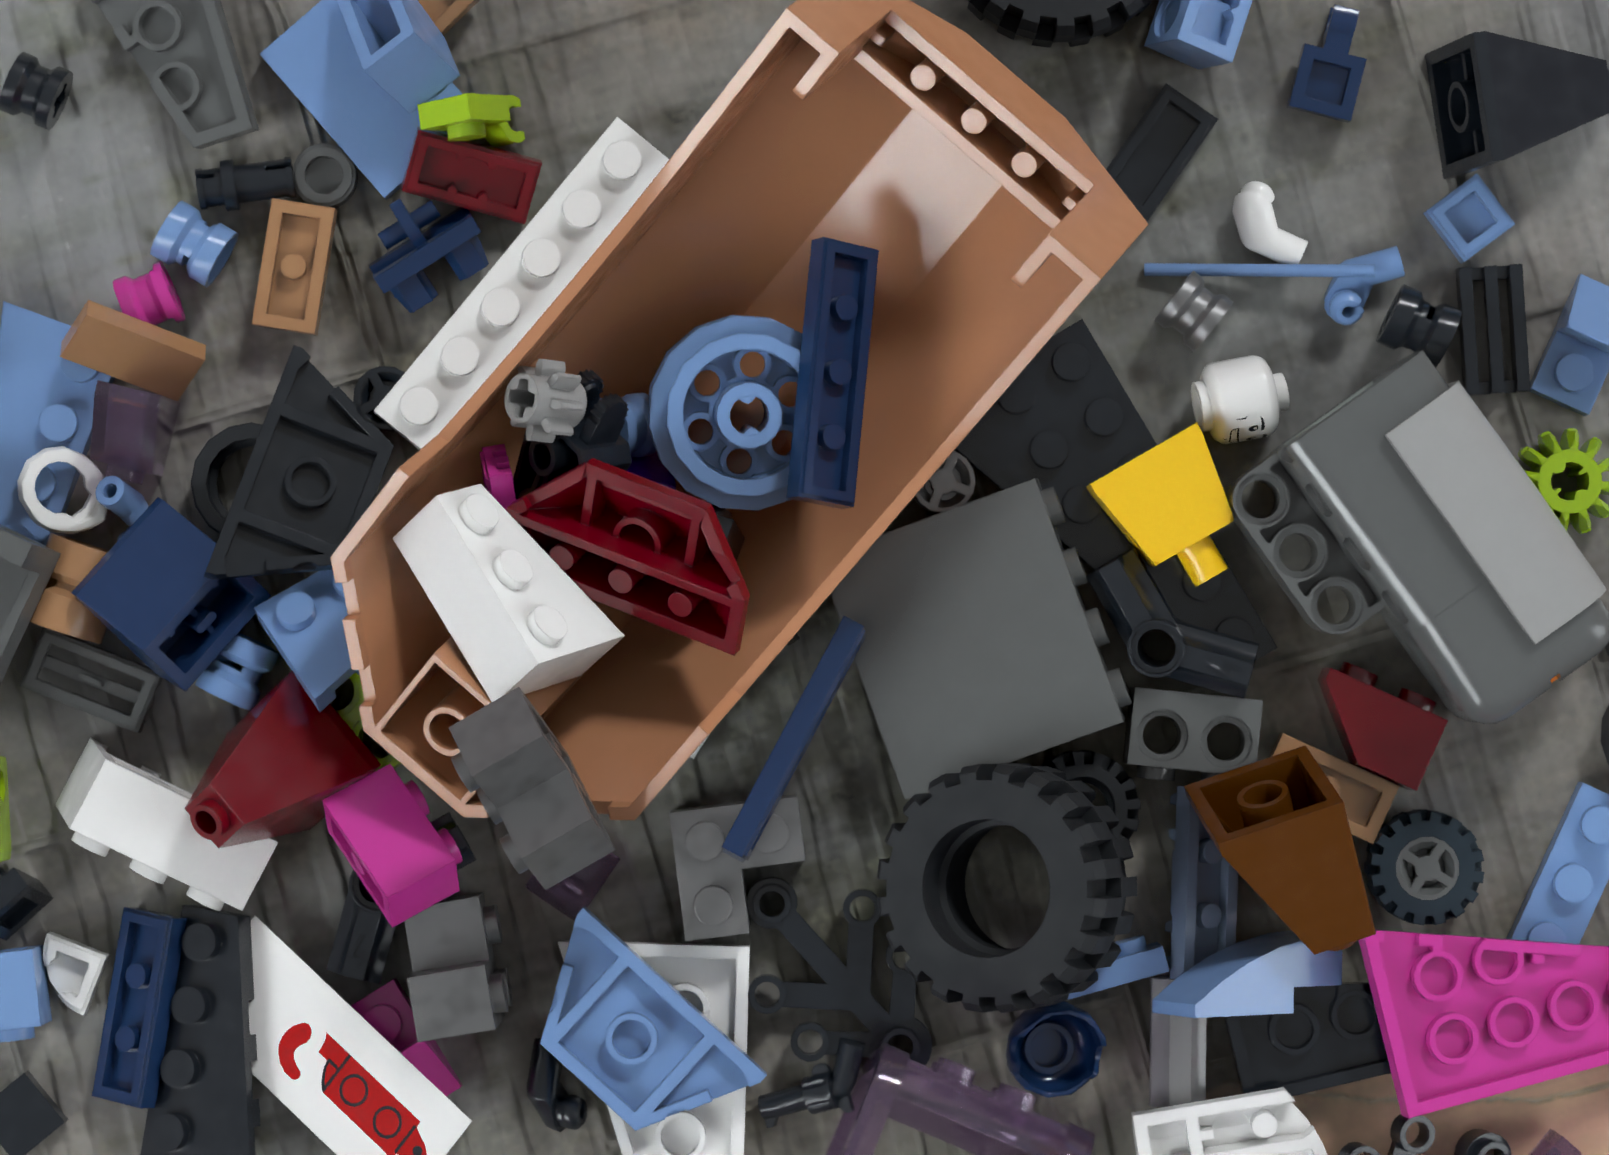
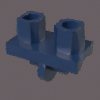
(403, 266)

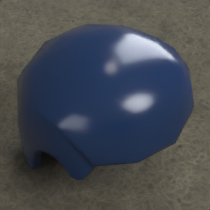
(1054, 1049)

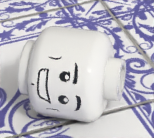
(1239, 399)

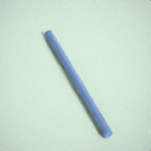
(1261, 270)

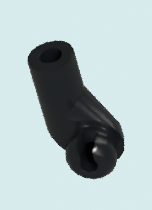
(549, 1095)

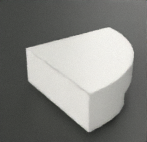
(73, 970)

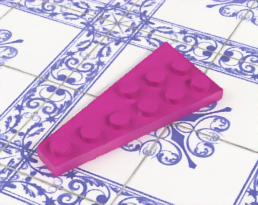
(1484, 1013)

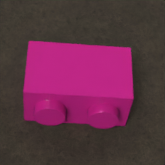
(393, 844)

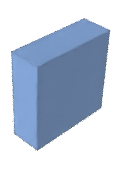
(1469, 218)

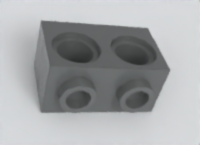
(1194, 718)

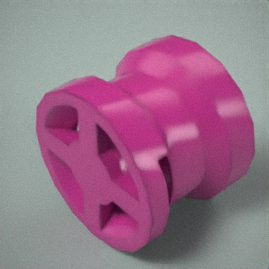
(149, 296)

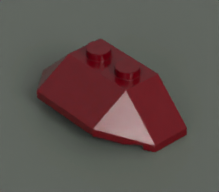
(641, 550)

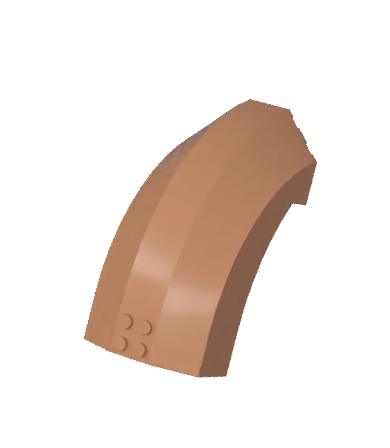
(836, 128)

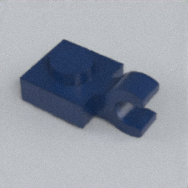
(1327, 75)

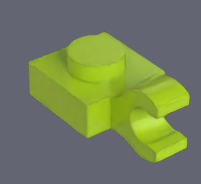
(472, 118)

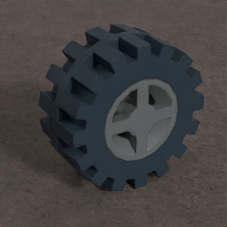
(1443, 879)

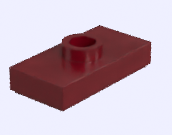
(471, 175)

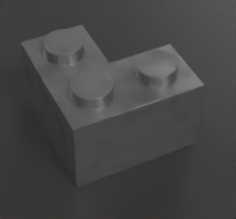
(531, 787)
(713, 881)
(455, 969)

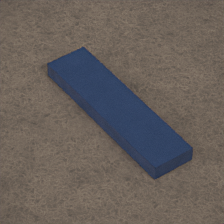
(832, 373)
(794, 740)

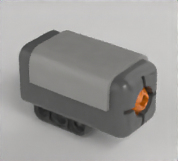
(1438, 532)

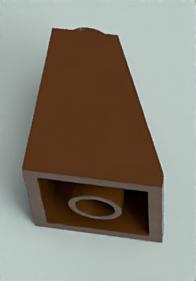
(1291, 844)

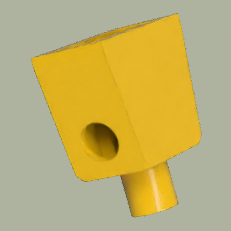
(1170, 504)

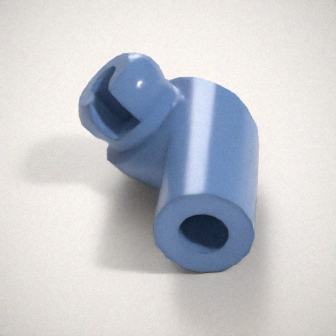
(1348, 295)
(121, 500)

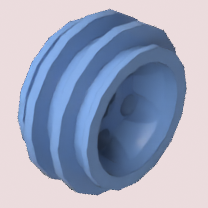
(677, 403)

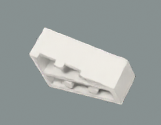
(502, 595)
(146, 820)

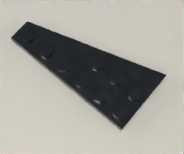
(1070, 427)

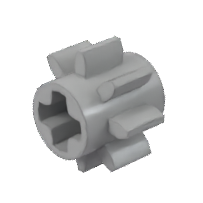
(545, 400)

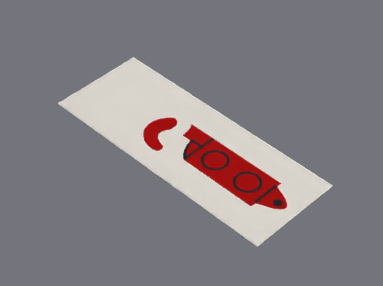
(337, 1066)

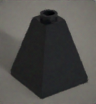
(1508, 96)

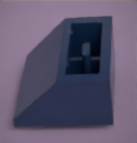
(160, 603)

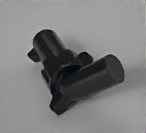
(821, 1090)

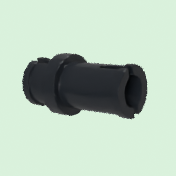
(244, 183)

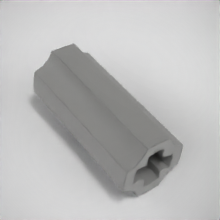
(1176, 1055)

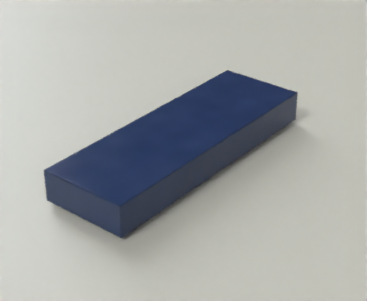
(139, 1007)

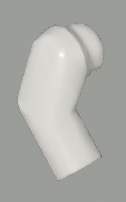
(1259, 228)

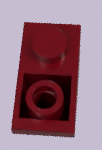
(1382, 731)

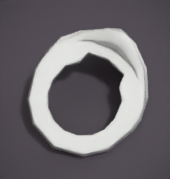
(87, 517)

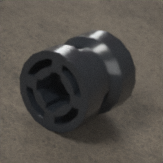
(1418, 325)

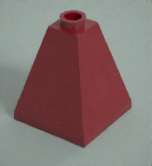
(277, 769)

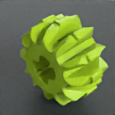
(1582, 465)

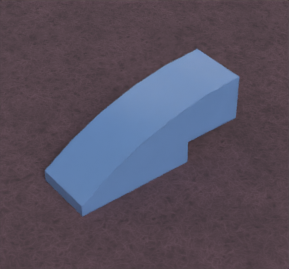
(1249, 979)

